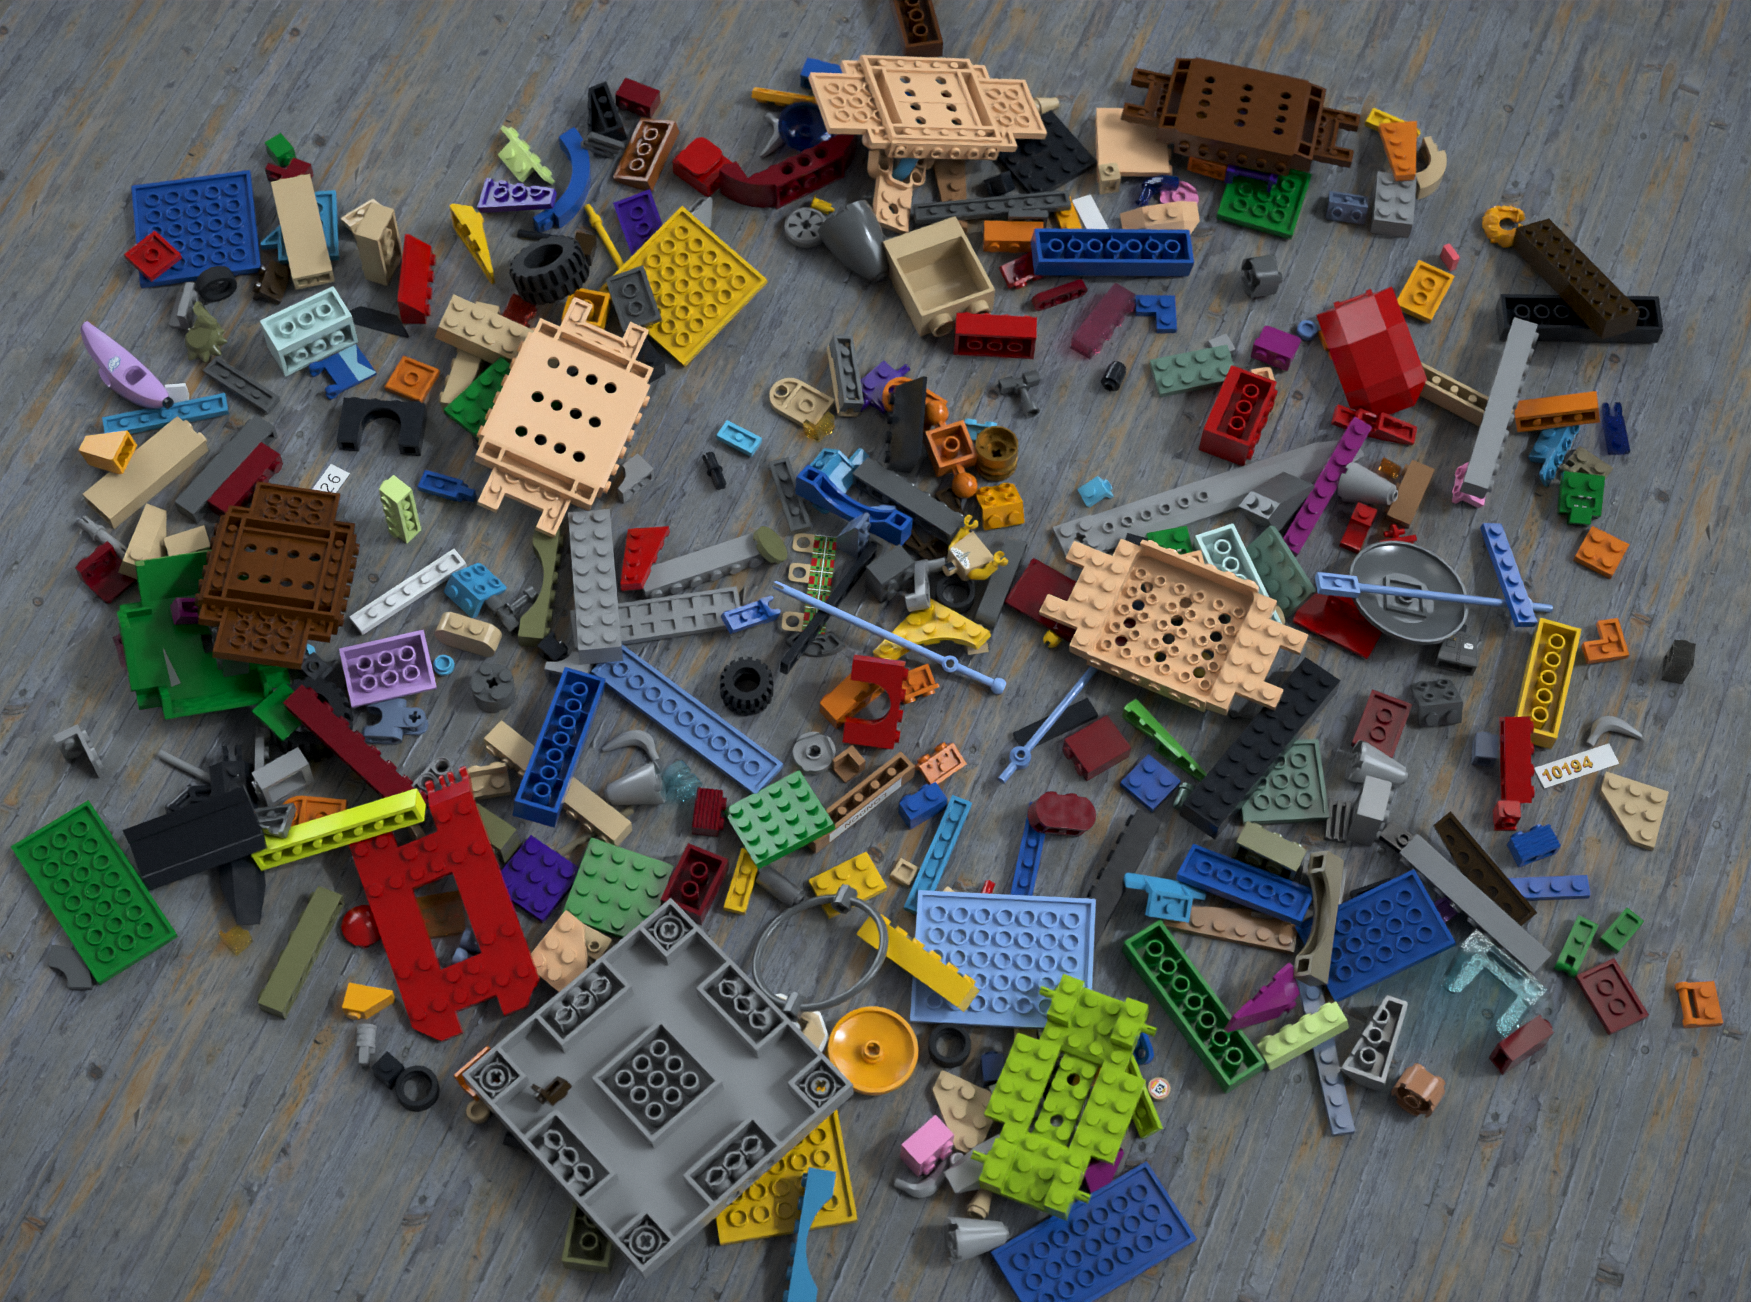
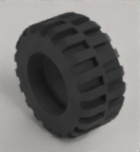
(549, 270)
(307, 742)

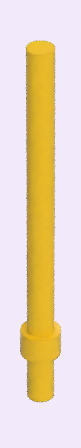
(596, 223)

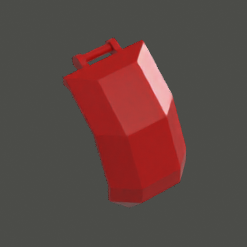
(1373, 352)

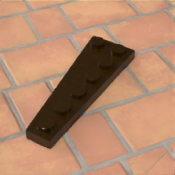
(1482, 870)

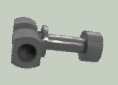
(1021, 387)
(508, 612)

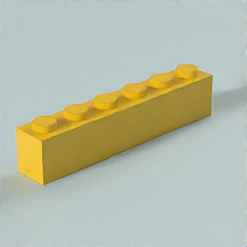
(921, 964)

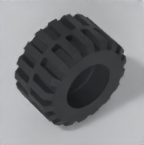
(746, 701)

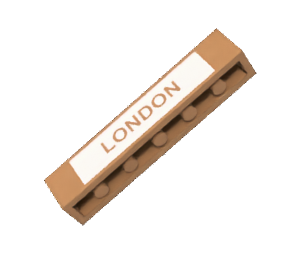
(866, 797)

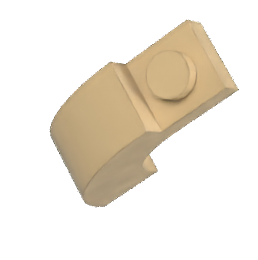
(1431, 177)

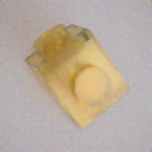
(821, 429)

